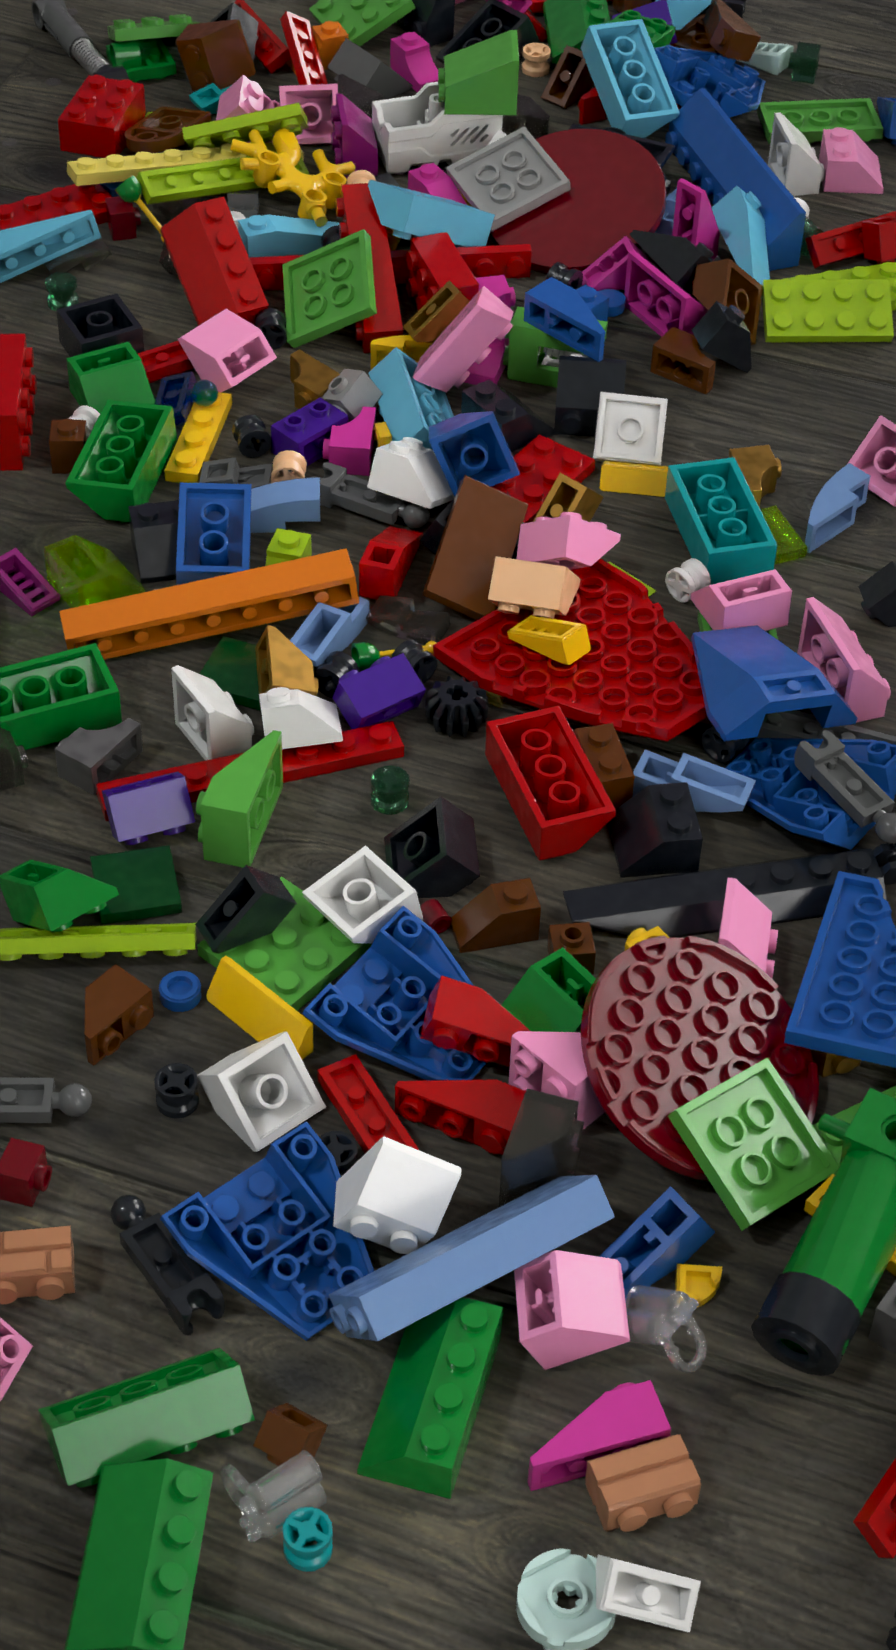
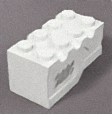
(419, 133)

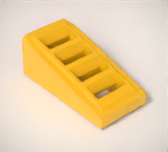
(552, 638)

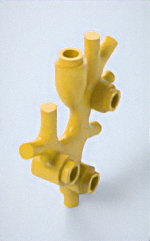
(315, 191)

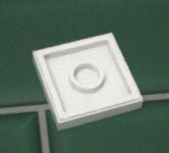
(630, 428)

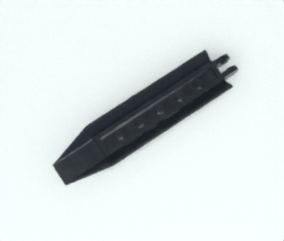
(695, 900)

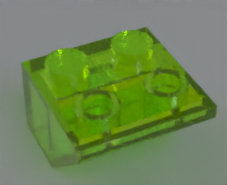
(87, 572)

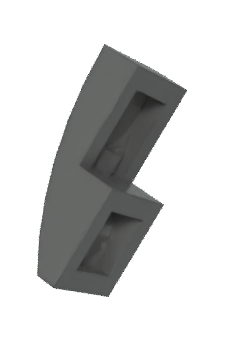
(244, 202)
(228, 472)

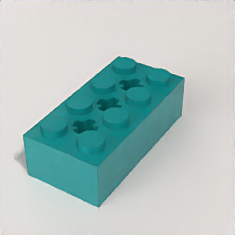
(720, 519)

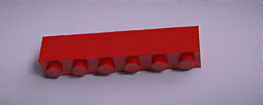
(359, 213)

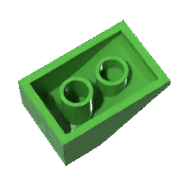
(241, 803)

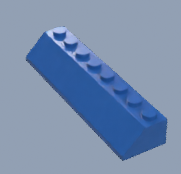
(722, 159)

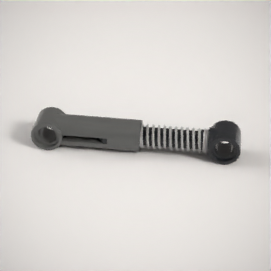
(73, 39)

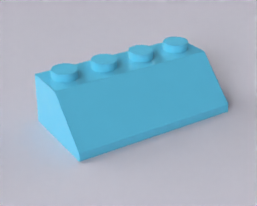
(628, 77)
(425, 214)
(406, 403)

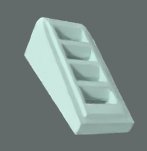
(771, 57)

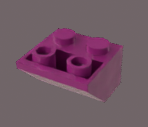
(353, 136)

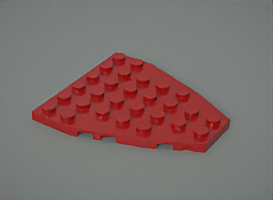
(633, 676)

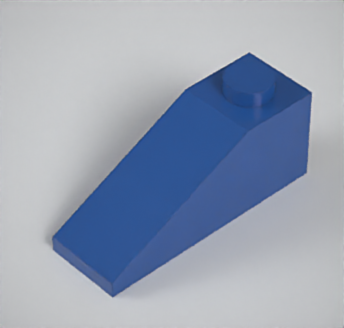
(565, 316)
(658, 1241)

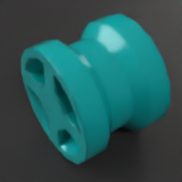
(302, 1527)

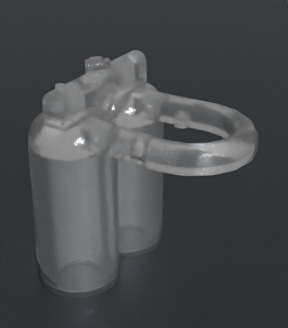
(657, 1314)
(275, 1495)

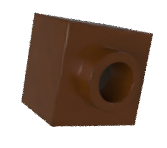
(575, 939)
(288, 1432)

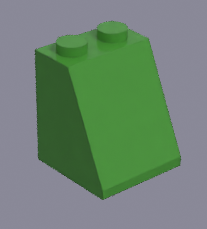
(481, 78)

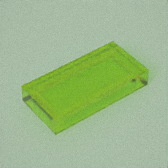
(788, 542)

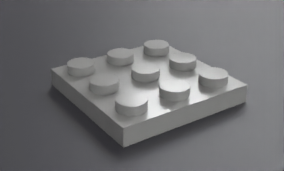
(509, 177)

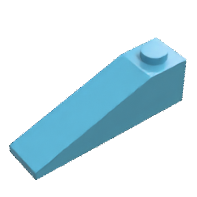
(744, 231)
(280, 235)
(43, 241)

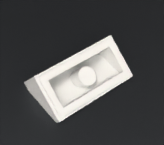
(645, 1593)

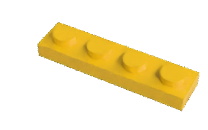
(197, 440)

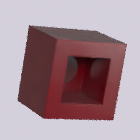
(122, 218)
(23, 1172)

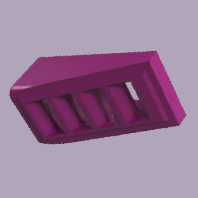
(15, 562)

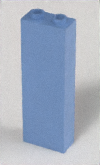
(469, 1257)

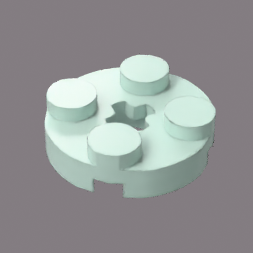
(537, 1599)

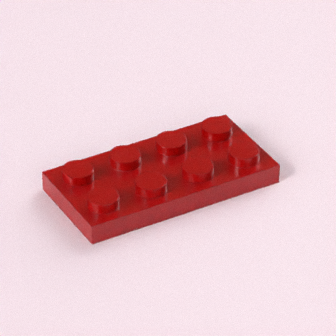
(54, 204)
(539, 468)

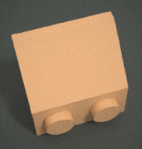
(532, 587)

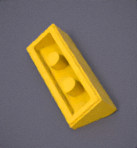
(633, 478)
(257, 1007)

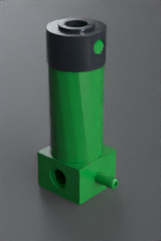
(842, 1251)

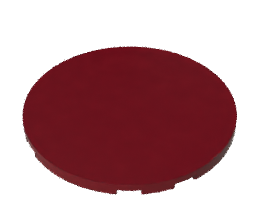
(611, 194)
(676, 1024)

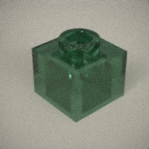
(804, 62)

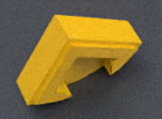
(382, 434)
(698, 1281)

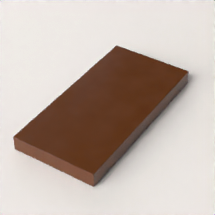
(478, 529)

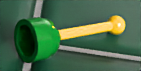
(131, 191)
(366, 653)

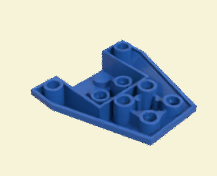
(729, 84)
(754, 674)
(802, 804)
(385, 1000)
(275, 1233)

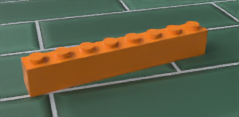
(212, 605)

